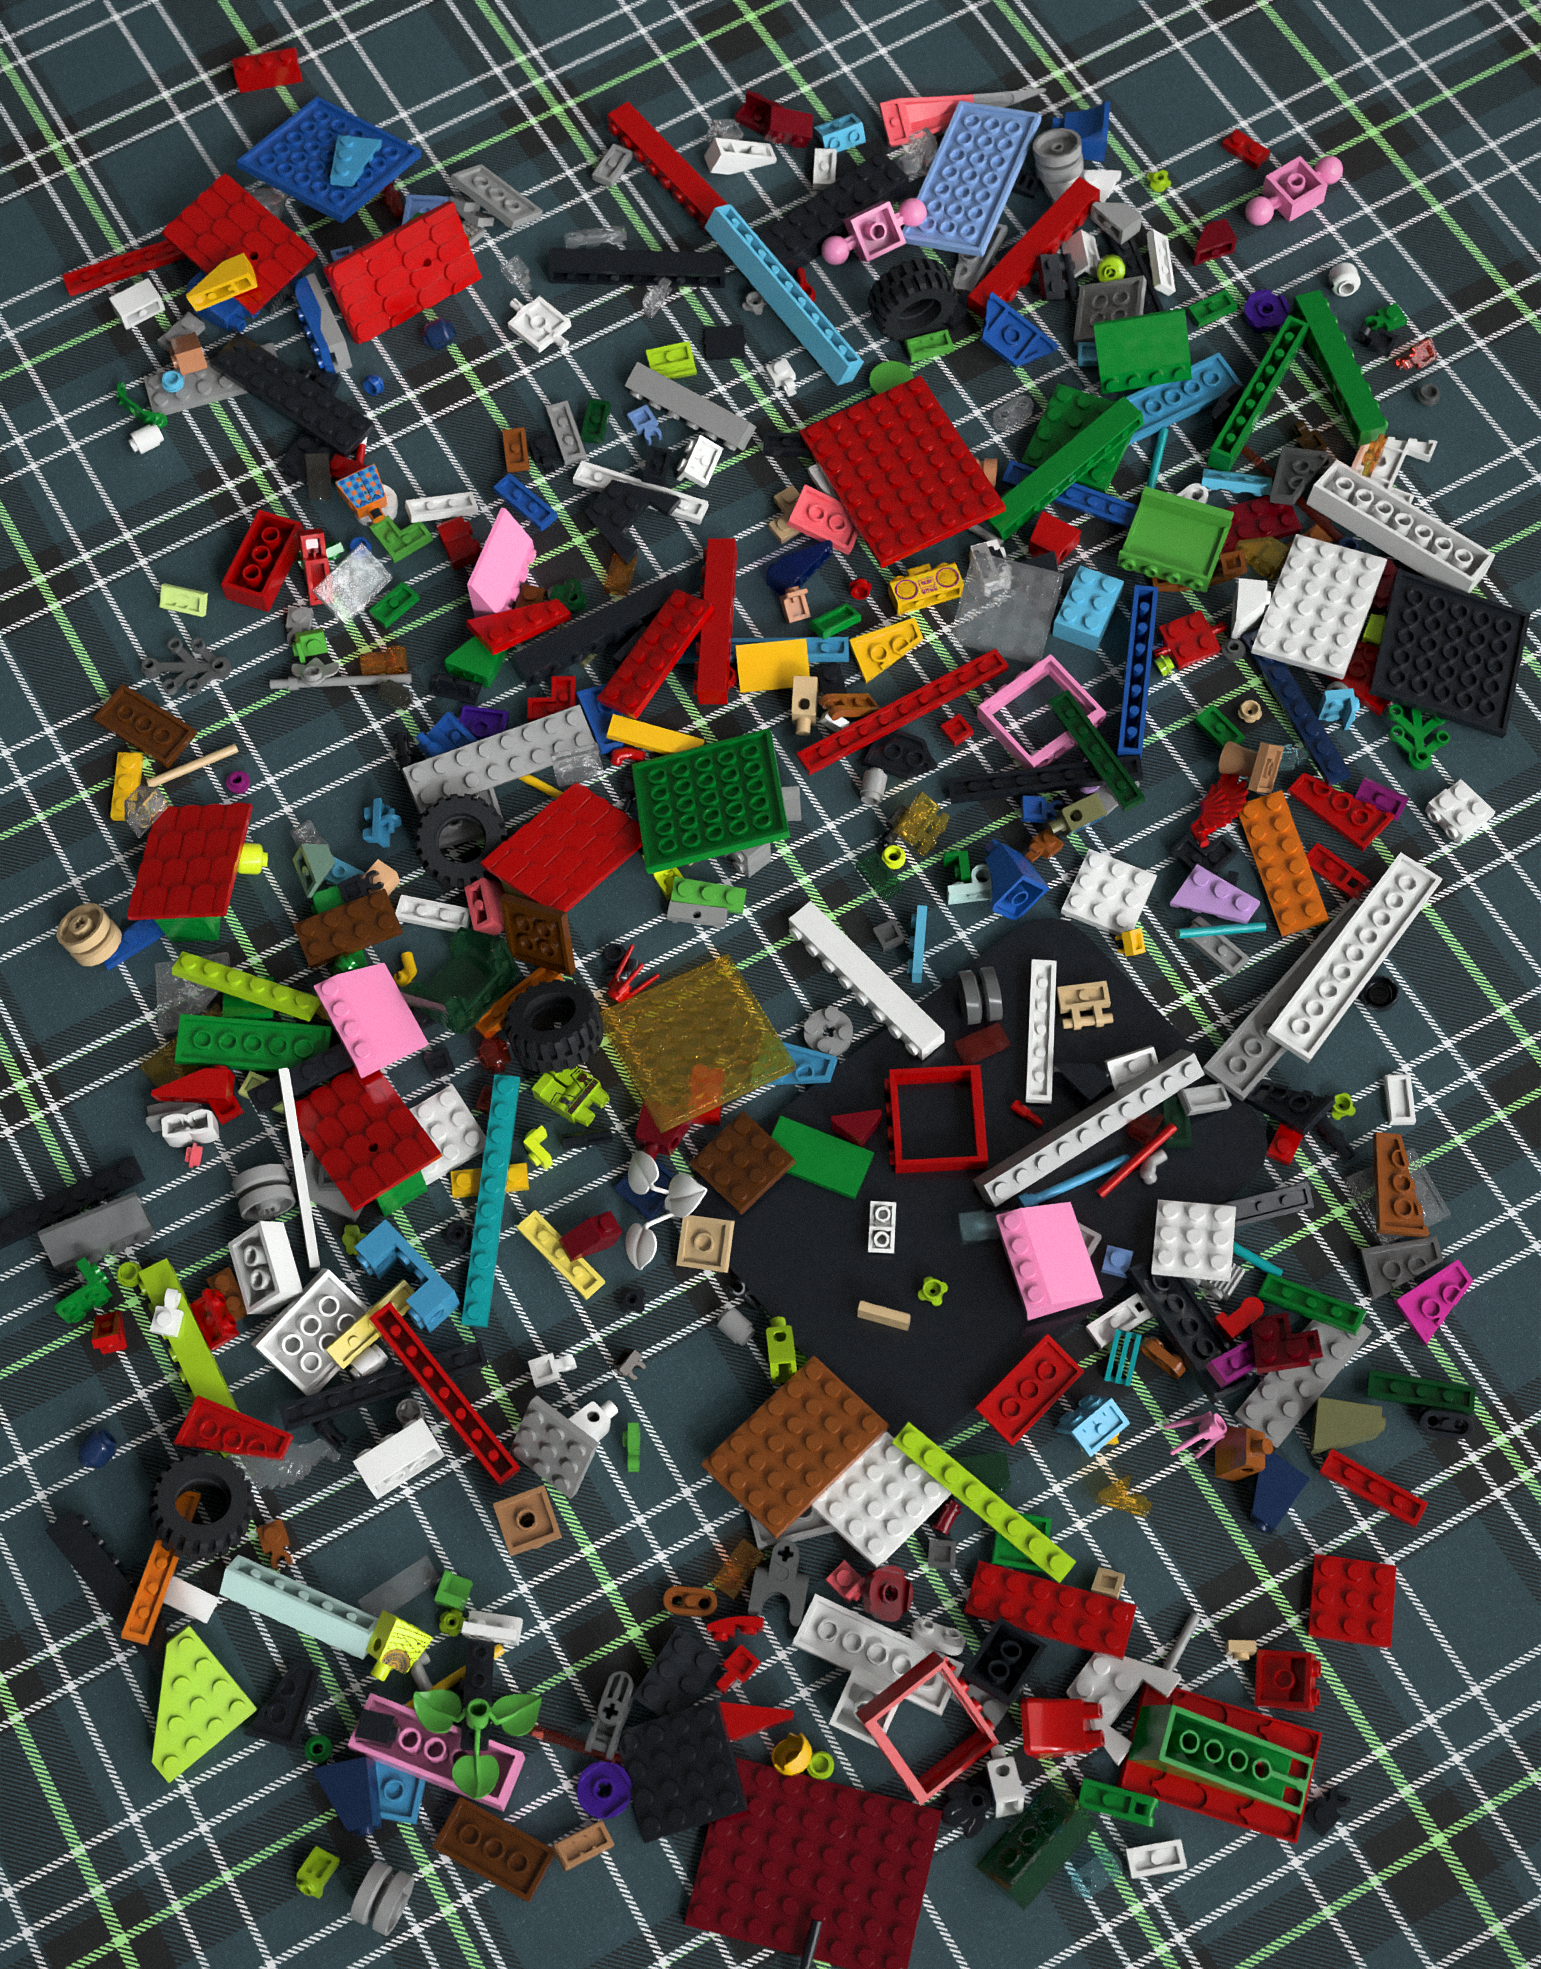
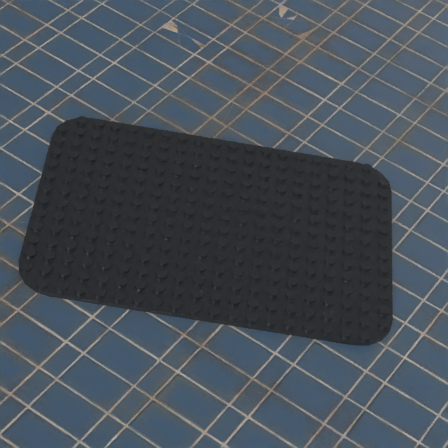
(808, 1246)

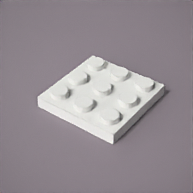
(1108, 893)
(451, 1130)
(1194, 1240)

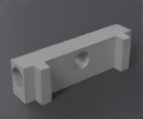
(708, 915)

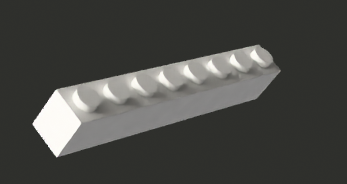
(866, 981)

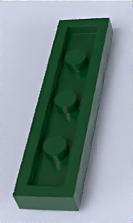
(1419, 1391)

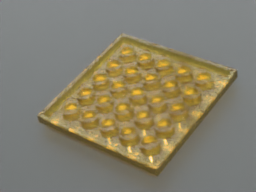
(695, 1043)

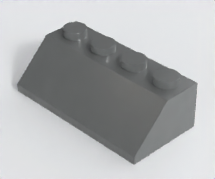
(97, 1233)

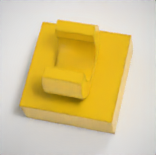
(1132, 942)

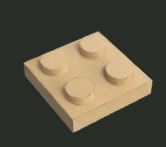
(705, 1243)

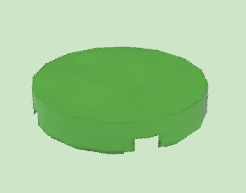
(889, 375)

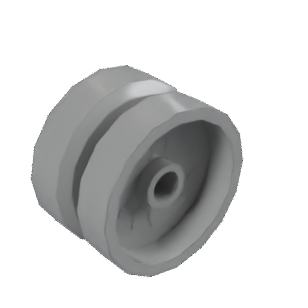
(1058, 155)
(263, 1192)
(382, 1898)

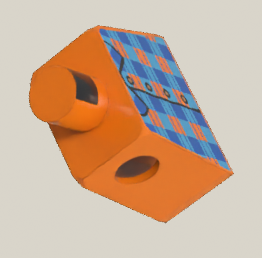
(364, 493)

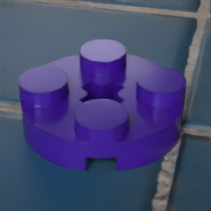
(1262, 321)
(587, 1790)

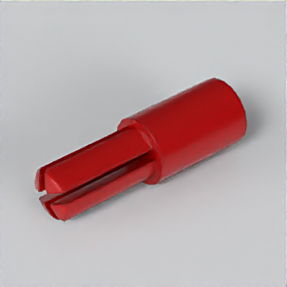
(1025, 1112)

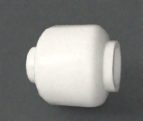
(1344, 279)

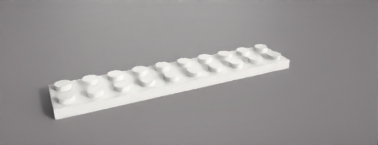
(1353, 957)

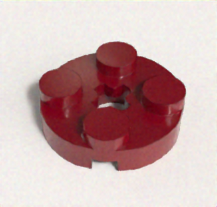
(874, 1593)

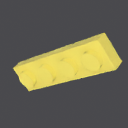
(546, 1241)
(361, 1333)

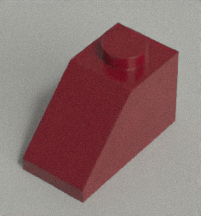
(1214, 242)
(591, 1236)

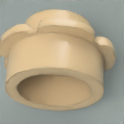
(1252, 706)

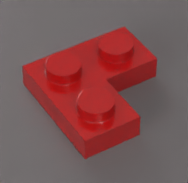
(562, 697)

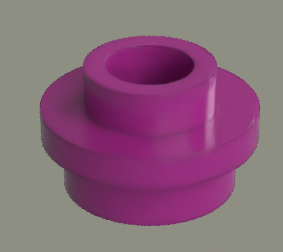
(238, 788)

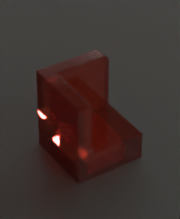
(1145, 1127)

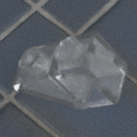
(144, 808)

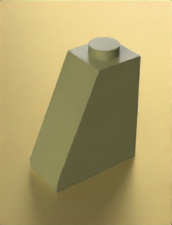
(1343, 1424)

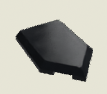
(900, 755)

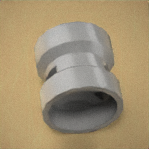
(408, 1409)

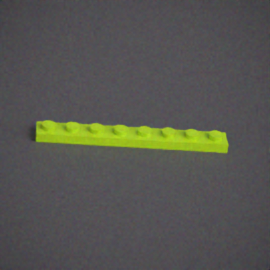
(984, 1502)

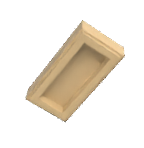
(883, 1315)

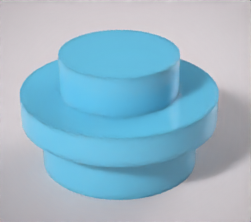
(172, 381)

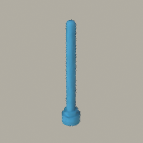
(1030, 1200)

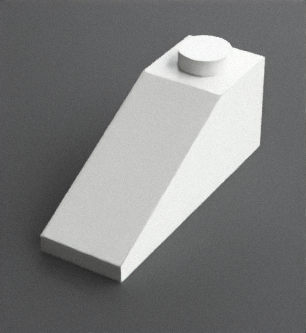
(734, 156)

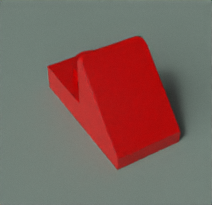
(109, 1332)

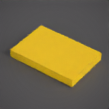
(771, 664)

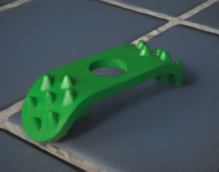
(145, 417)

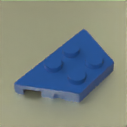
(1013, 335)

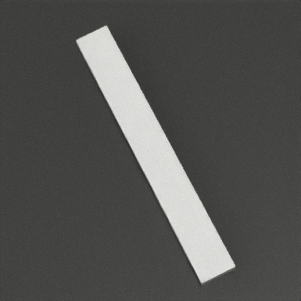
(299, 1169)

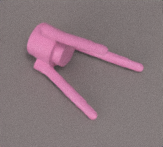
(1211, 1428)

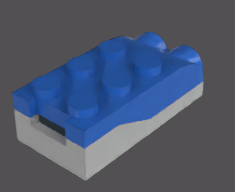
(320, 326)

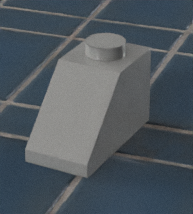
(1116, 220)

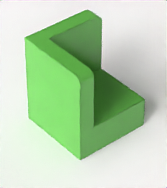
(453, 1591)

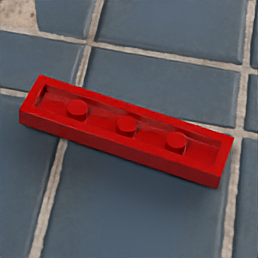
(1373, 1488)

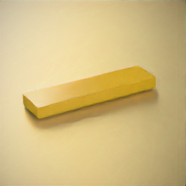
(650, 736)

